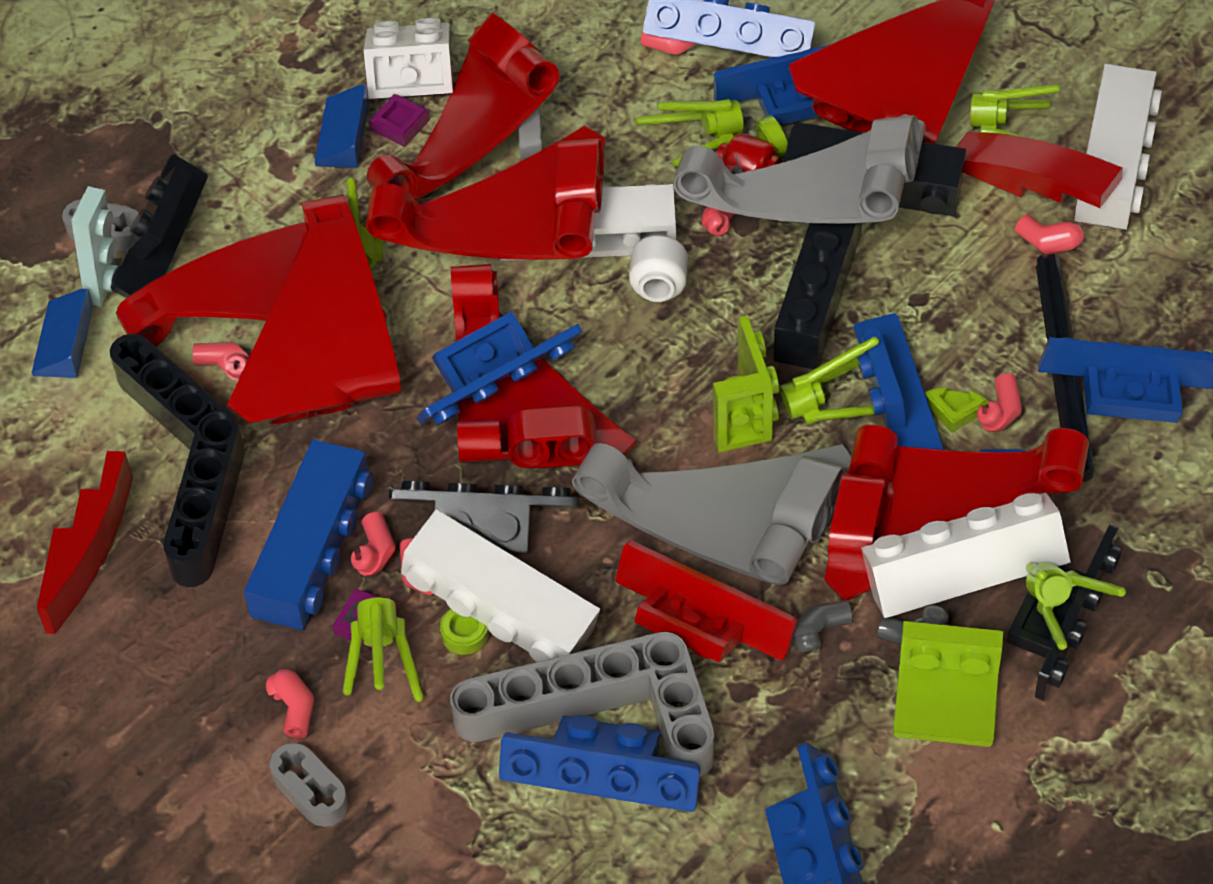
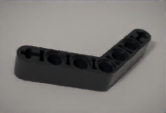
(214, 453)

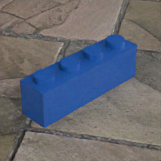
(308, 535)

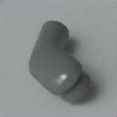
(819, 618)
(892, 628)

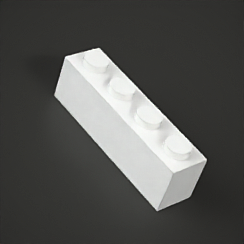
(1118, 136)
(630, 216)
(964, 553)
(497, 590)

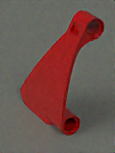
(895, 67)
(493, 95)
(524, 212)
(225, 283)
(325, 331)
(529, 420)
(904, 488)

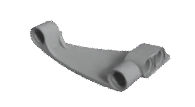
(838, 184)
(735, 515)

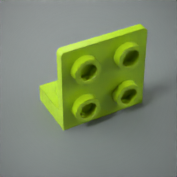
(746, 402)
(947, 684)

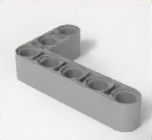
(594, 694)

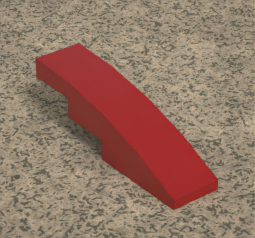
(1040, 166)
(80, 551)

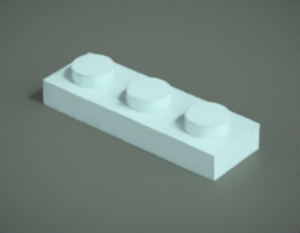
(95, 244)

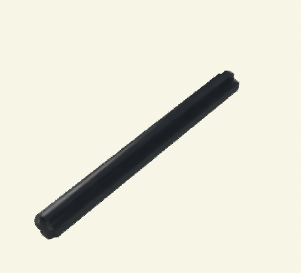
(1058, 325)

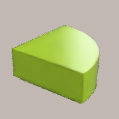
(954, 407)

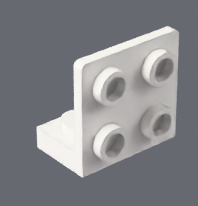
(408, 59)

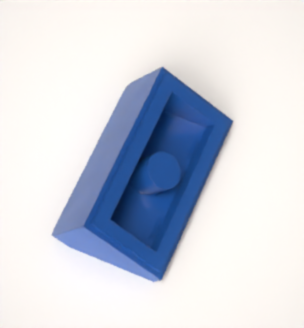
(343, 128)
(63, 335)

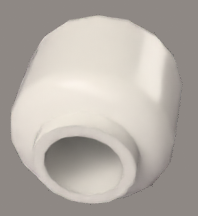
(658, 268)

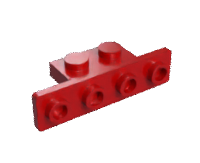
(701, 609)

